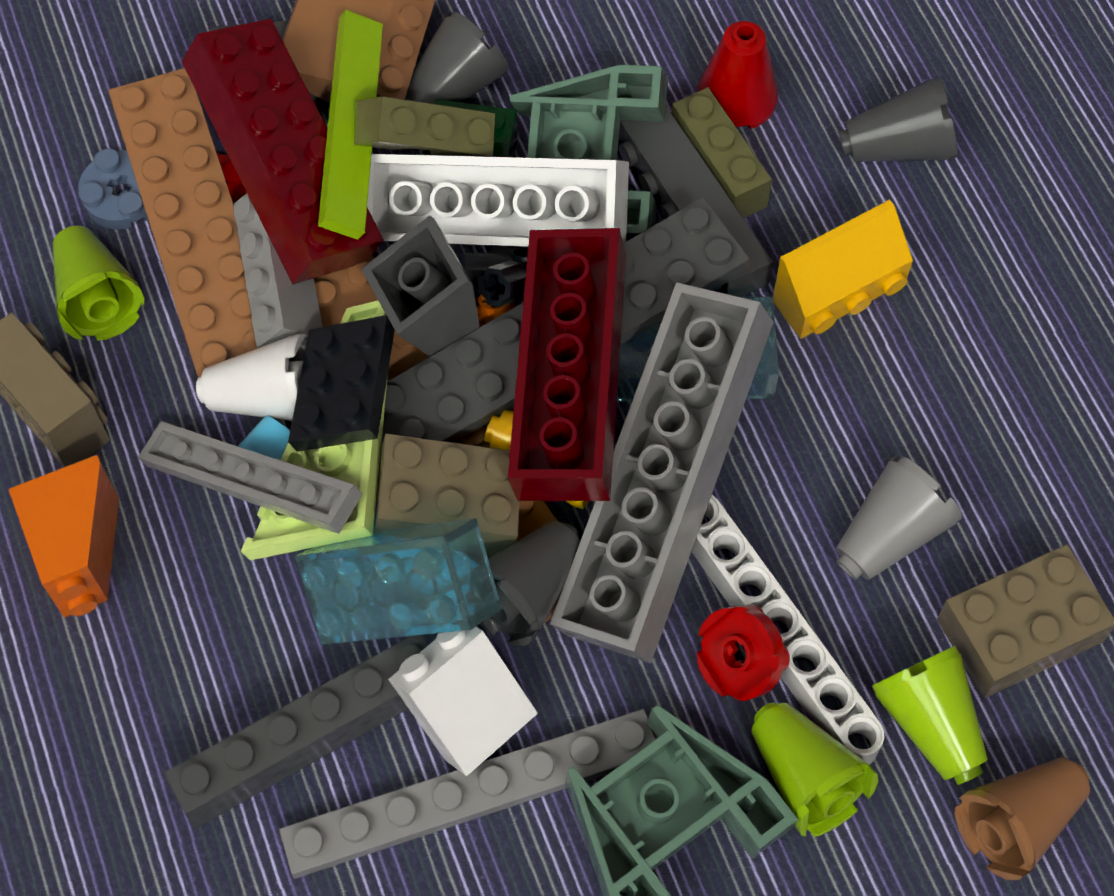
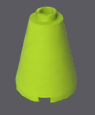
(92, 287)
(937, 714)
(811, 768)

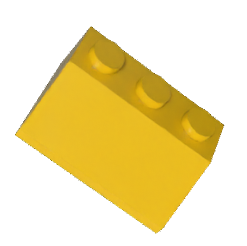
(843, 271)

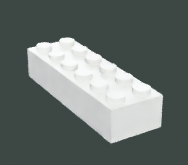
(496, 196)

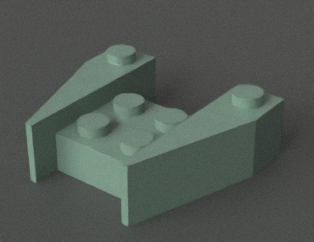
(583, 121)
(666, 801)

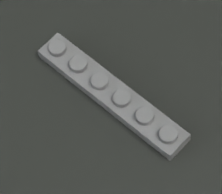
(251, 476)

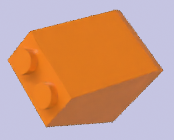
(71, 532)

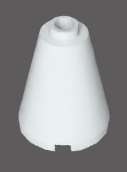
(256, 382)

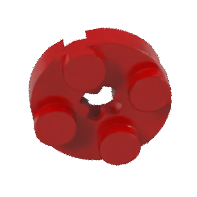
(764, 652)

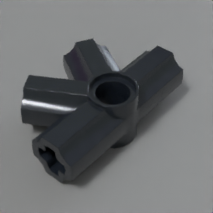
(498, 274)

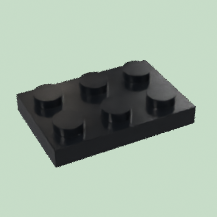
(342, 384)

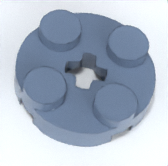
(98, 194)

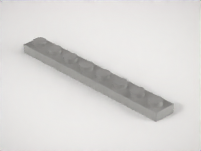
(461, 798)

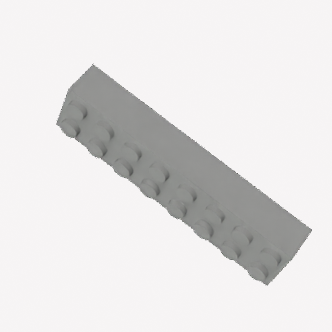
(663, 471)

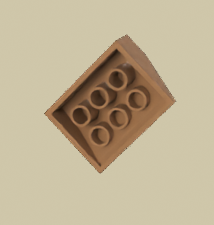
(313, 39)

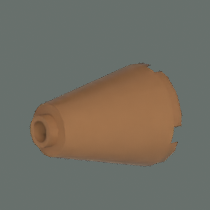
(1021, 815)

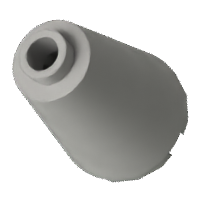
(895, 520)

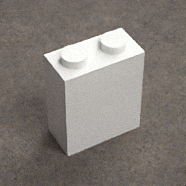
(463, 697)

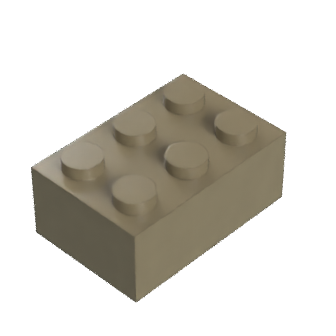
(47, 396)
(446, 483)
(1026, 621)

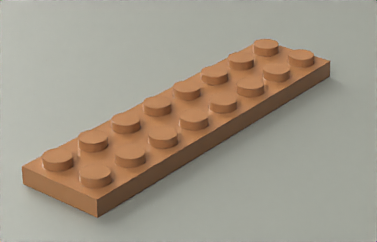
(188, 213)

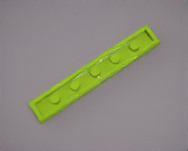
(345, 164)

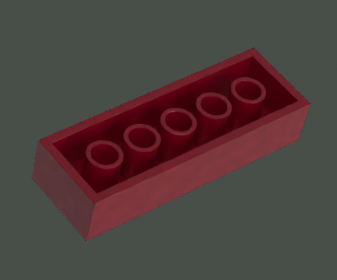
(273, 143)
(568, 366)

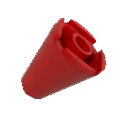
(742, 75)

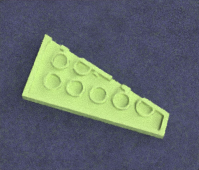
(349, 462)

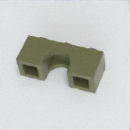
(425, 126)
(724, 151)

